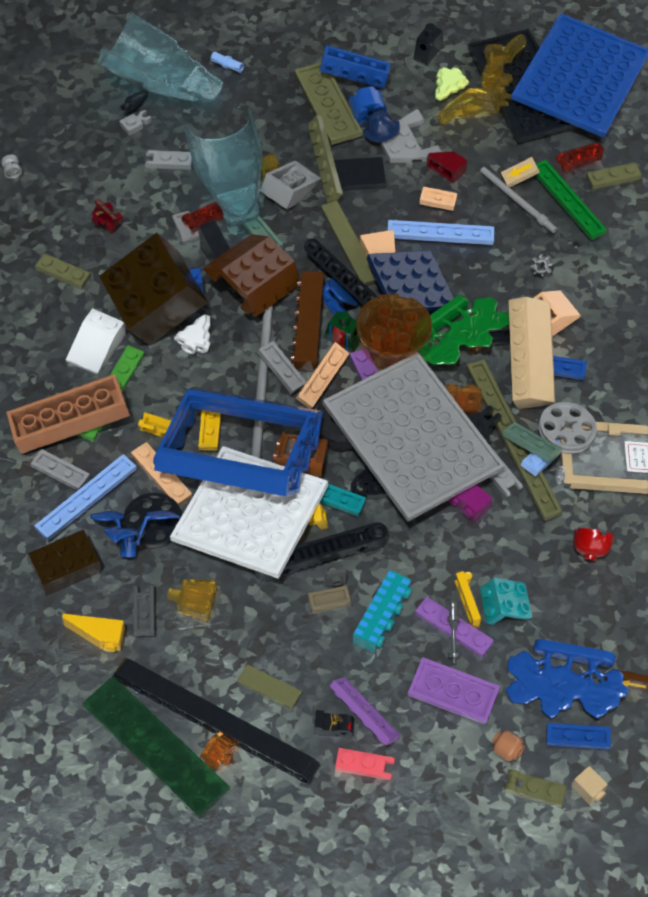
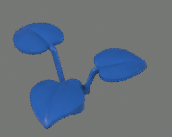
(126, 535)

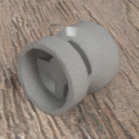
(11, 166)

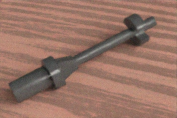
(453, 619)

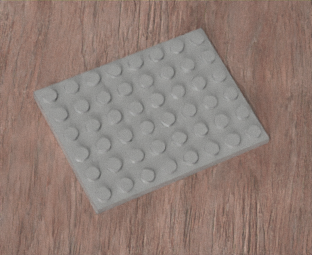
(413, 436)

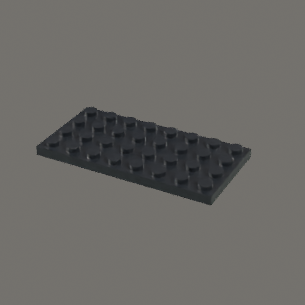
(522, 120)

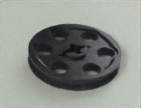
(151, 529)

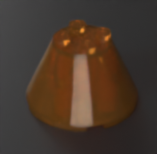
(393, 327)

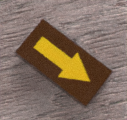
(635, 680)

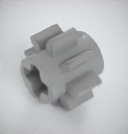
(545, 268)

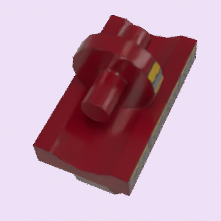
(104, 215)

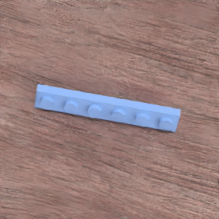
(442, 232)
(85, 497)

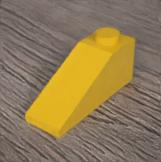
(101, 632)

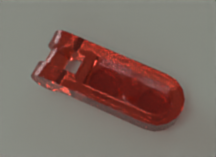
(580, 156)
(202, 216)

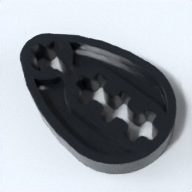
(369, 489)

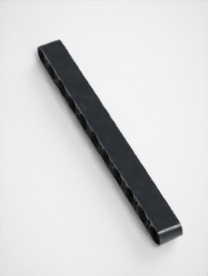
(216, 720)

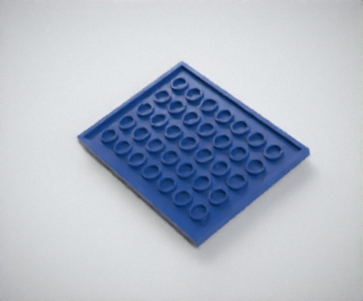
(581, 75)

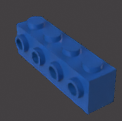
(355, 67)

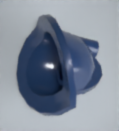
(381, 127)

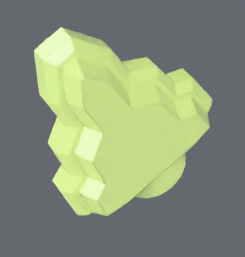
(449, 82)

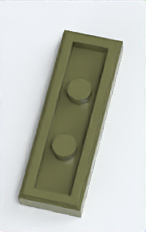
(269, 687)

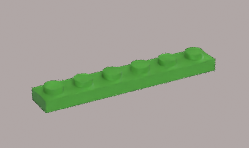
(124, 371)

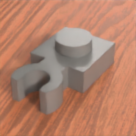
(135, 123)

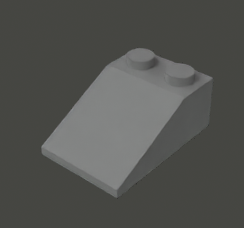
(289, 184)

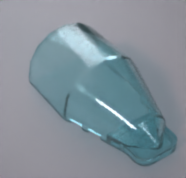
(157, 64)
(231, 170)

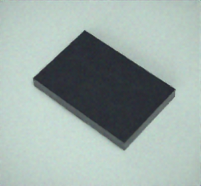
(361, 173)

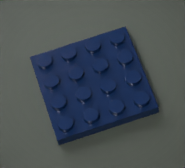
(411, 276)

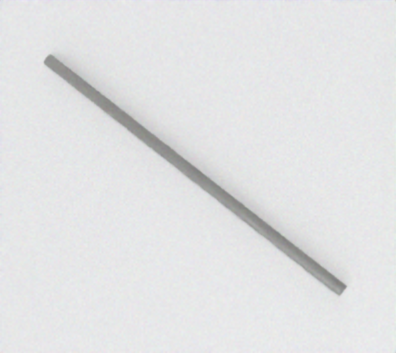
(261, 382)

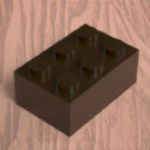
(65, 562)

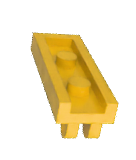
(462, 585)

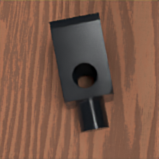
(431, 40)

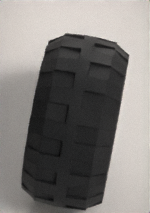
(331, 432)

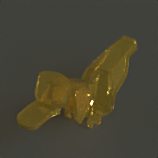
(493, 79)

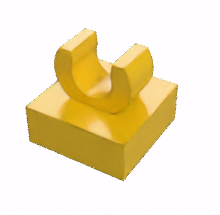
(319, 518)

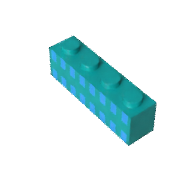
(381, 611)

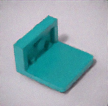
(503, 599)

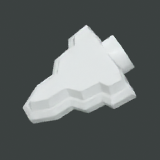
(195, 336)

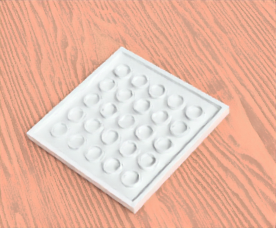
(248, 524)

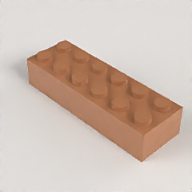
(67, 414)

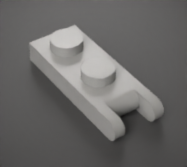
(169, 160)
(505, 480)

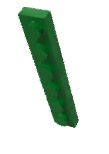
(569, 201)

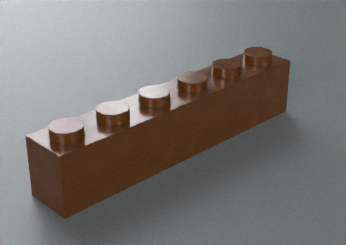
(309, 320)

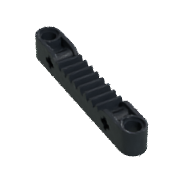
(332, 548)

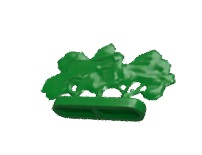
(469, 330)

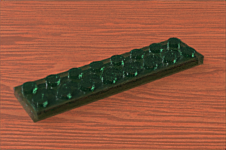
(156, 747)

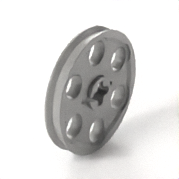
(567, 434)

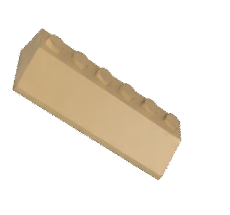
(531, 352)

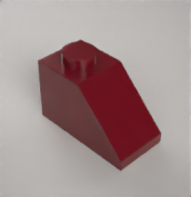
(447, 164)

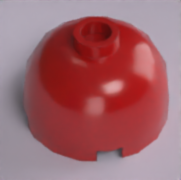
(592, 543)

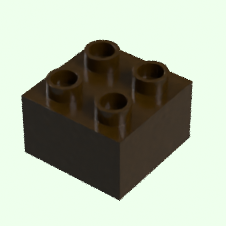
(153, 289)

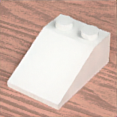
(96, 341)

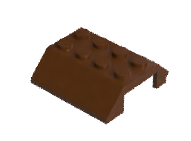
(257, 272)

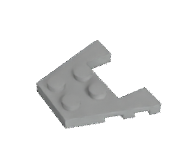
(404, 145)

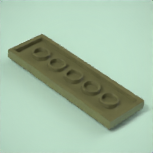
(329, 103)

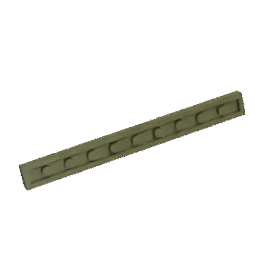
(491, 395)

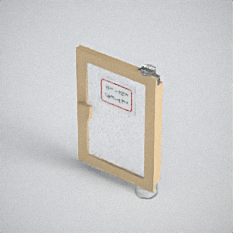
(612, 462)

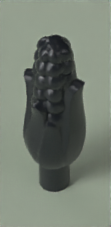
(134, 100)

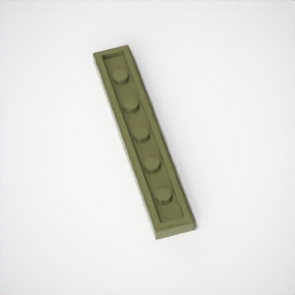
(348, 242)

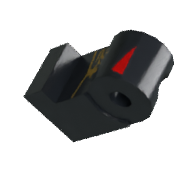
(333, 724)

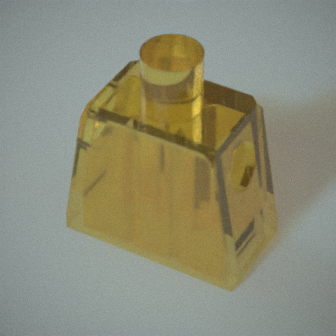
(194, 598)

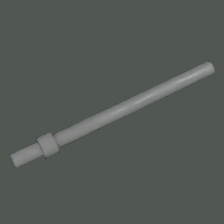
(541, 218)

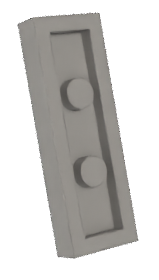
(282, 367)
(60, 470)

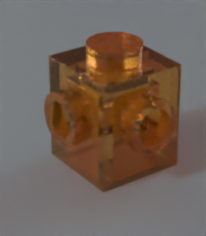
(218, 751)

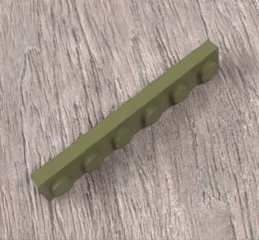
(324, 159)

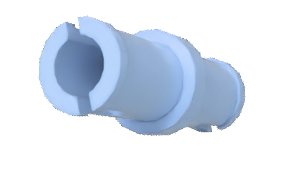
(227, 62)

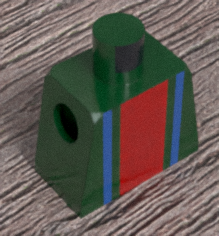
(343, 331)

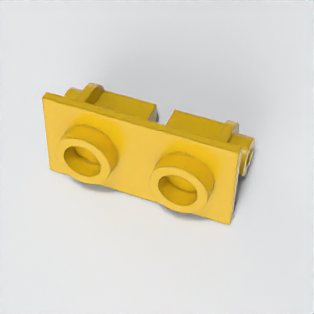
(154, 424)

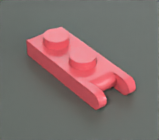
(363, 763)

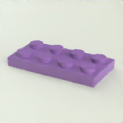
(453, 691)

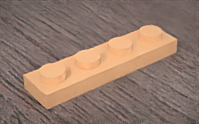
(322, 375)
(167, 482)

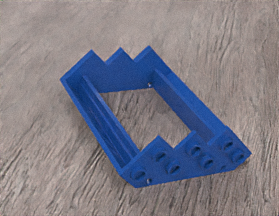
(232, 472)

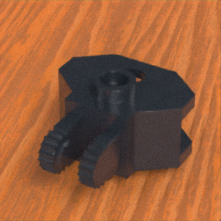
(482, 425)

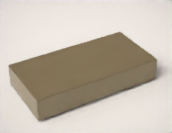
(329, 599)

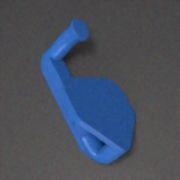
(341, 296)

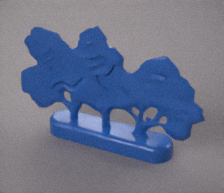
(559, 684)

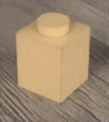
(590, 786)

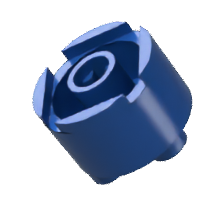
(365, 103)

